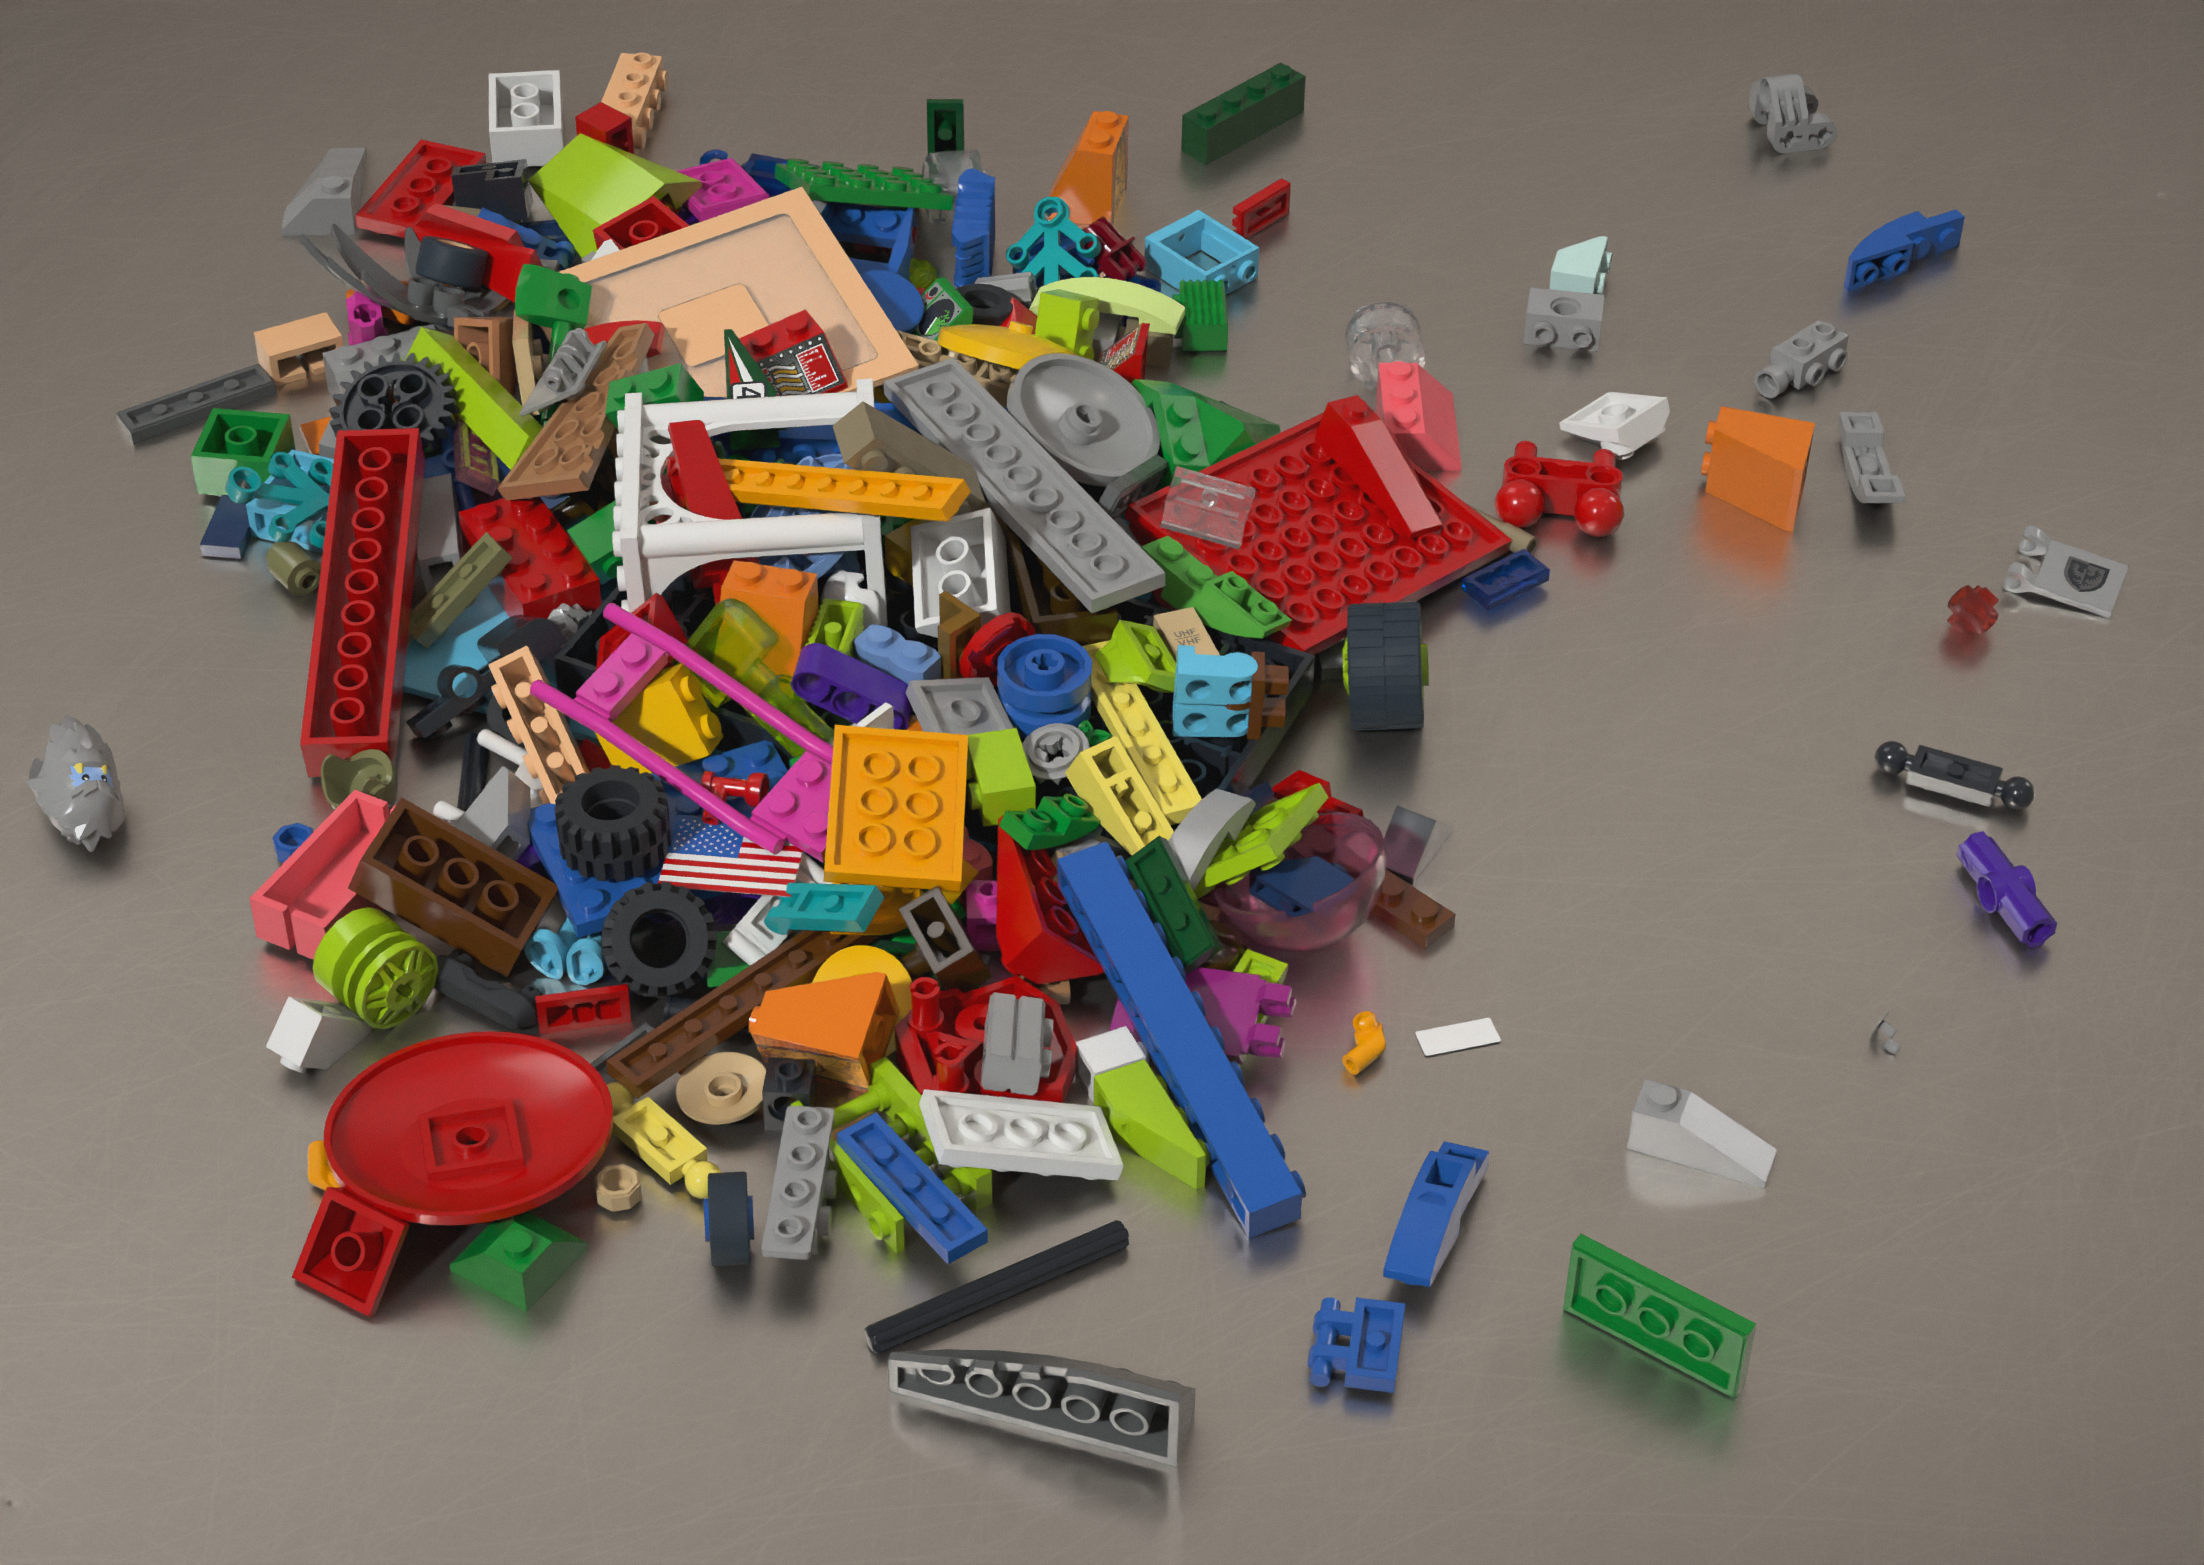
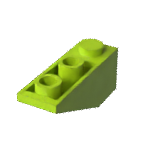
(1149, 1123)

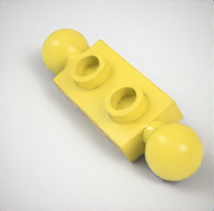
(660, 1141)

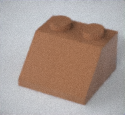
(491, 345)

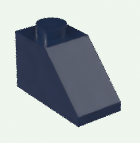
(1298, 884)

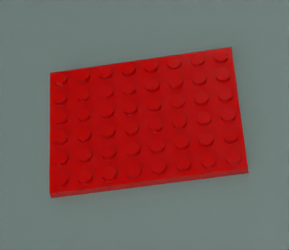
(1323, 542)

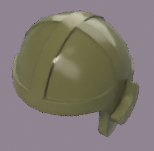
(366, 772)

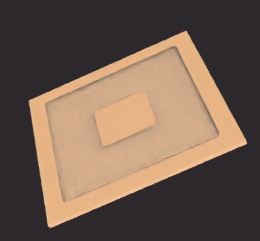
(742, 277)

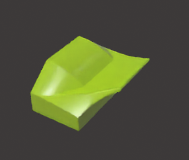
(1138, 657)

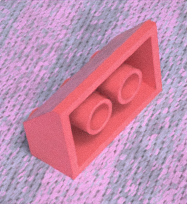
(1419, 415)

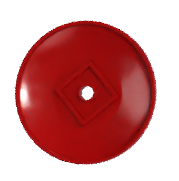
(405, 1122)

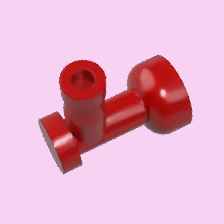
(752, 789)

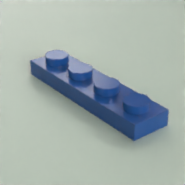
(913, 1188)

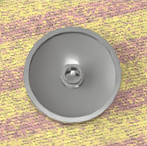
(1083, 416)

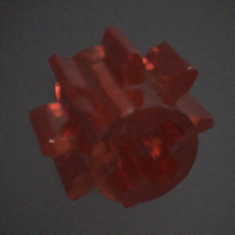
(1973, 610)

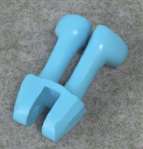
(561, 950)

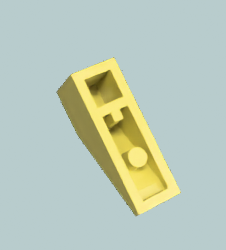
(1118, 795)

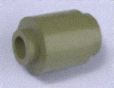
(293, 567)

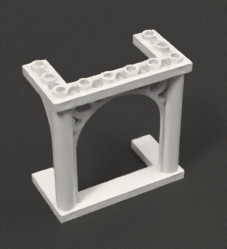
(663, 551)

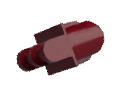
(1117, 255)

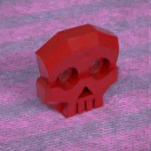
(944, 1040)

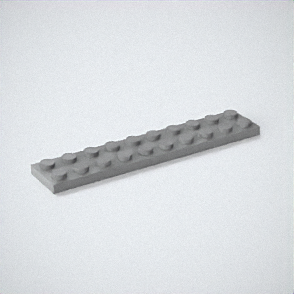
(1026, 486)

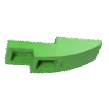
(1221, 601)

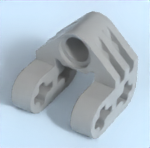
(1790, 108)

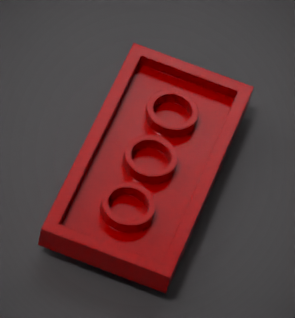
(414, 187)

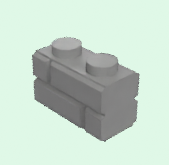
(1015, 1044)

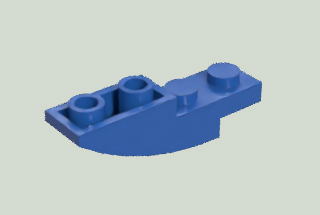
(1896, 244)
(1434, 1212)

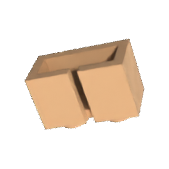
(307, 337)

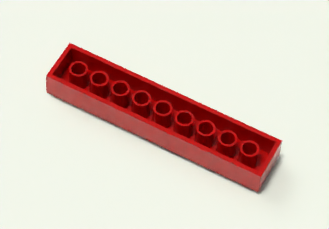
(364, 596)

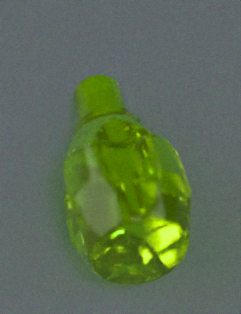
(922, 273)

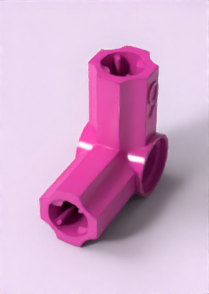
(364, 319)

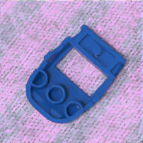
(877, 228)

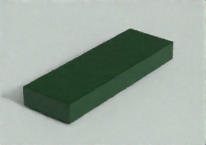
(1173, 904)

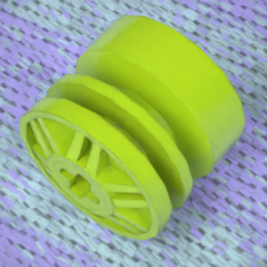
(375, 968)

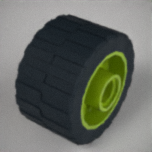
(1385, 666)

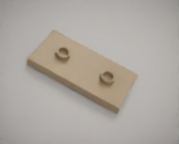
(528, 358)

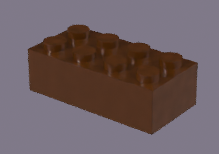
(453, 887)

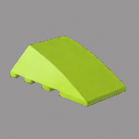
(597, 182)

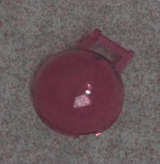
(1337, 839)

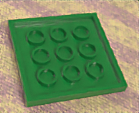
(864, 185)

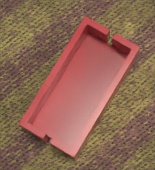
(313, 883)

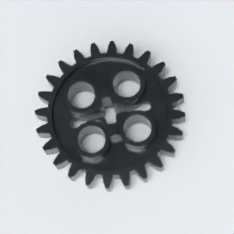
(422, 394)

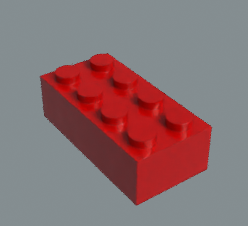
(544, 561)

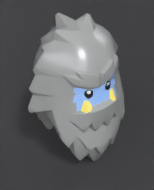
(78, 784)

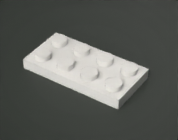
(1020, 1135)

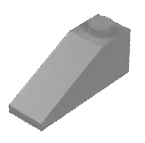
(1693, 1133)

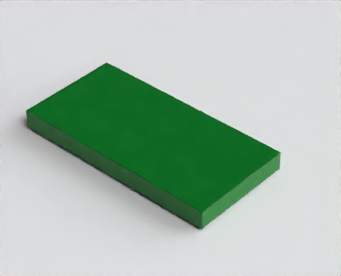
(1659, 1316)

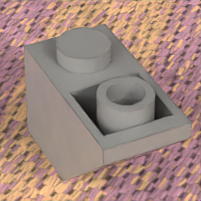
(500, 815)

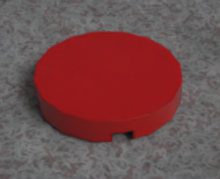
(986, 645)

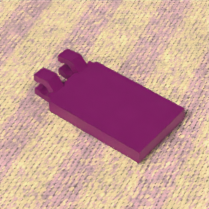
(1233, 1006)

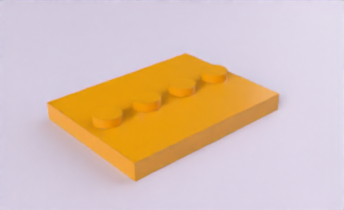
(896, 808)

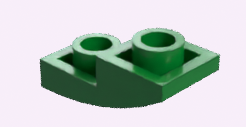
(1052, 824)

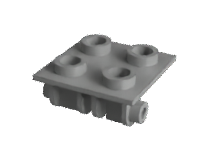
(566, 372)

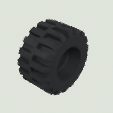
(613, 823)
(668, 900)

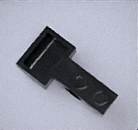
(514, 633)

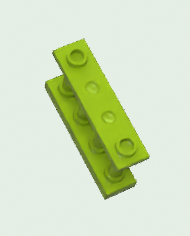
(901, 1101)

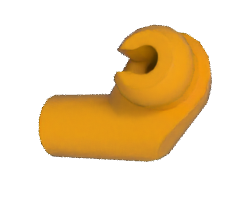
(1369, 1042)
(318, 1169)

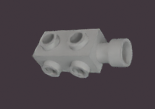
(1803, 359)

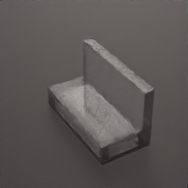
(1207, 507)

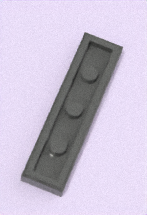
(195, 403)
(1133, 486)

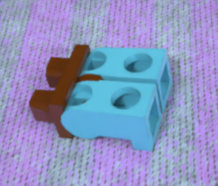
(1226, 694)

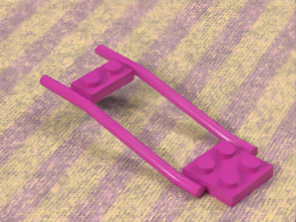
(794, 807)

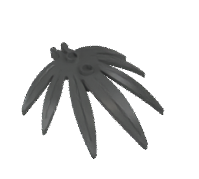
(423, 297)

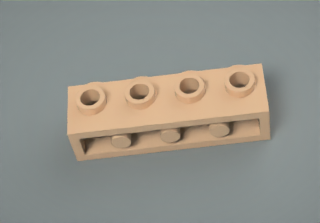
(637, 91)
(542, 729)

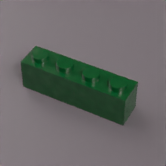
(1243, 113)

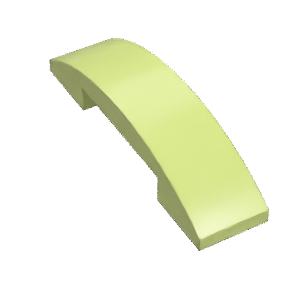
(1124, 299)

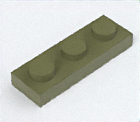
(457, 590)

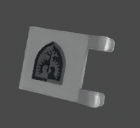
(2067, 574)

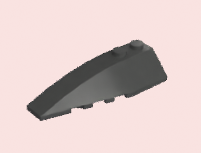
(1054, 1396)

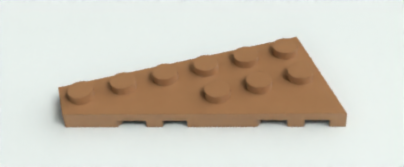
(577, 434)

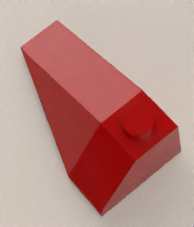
(1377, 464)
(1034, 920)

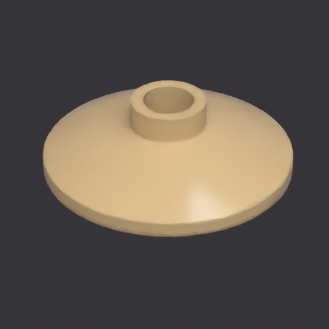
(721, 1088)

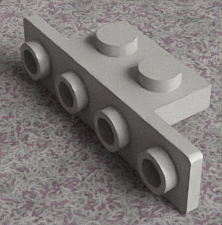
(801, 1186)

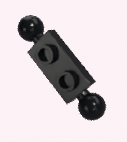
(1954, 775)

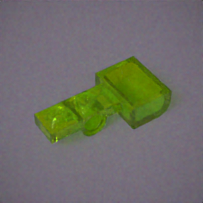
(737, 644)

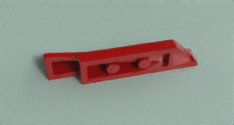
(502, 244)
(703, 490)

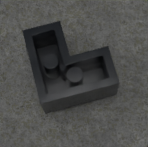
(495, 186)

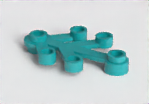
(1052, 254)
(246, 485)

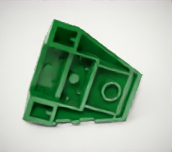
(1197, 428)

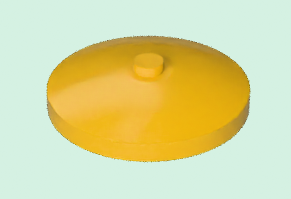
(998, 344)

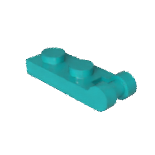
(825, 908)

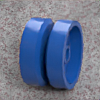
(1044, 682)

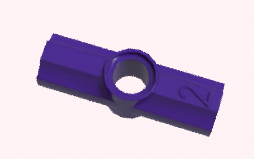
(2006, 889)

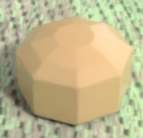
(617, 1187)

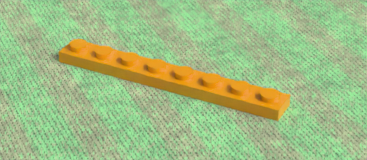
(845, 489)

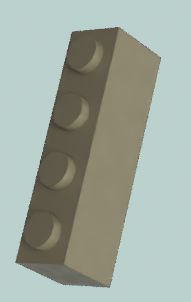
(881, 444)

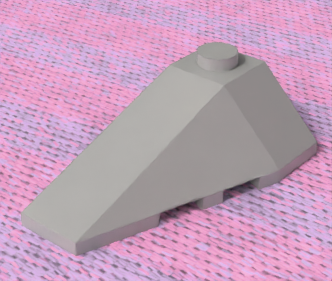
(328, 195)

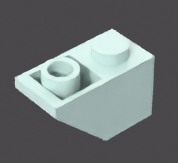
(1582, 267)

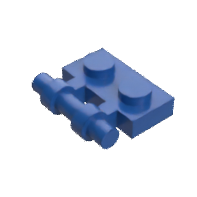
(1373, 1346)

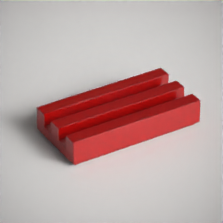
(1262, 209)

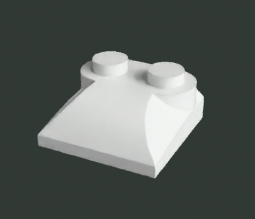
(1619, 422)

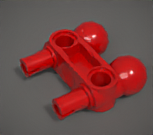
(1561, 487)

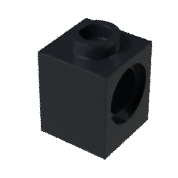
(784, 1084)

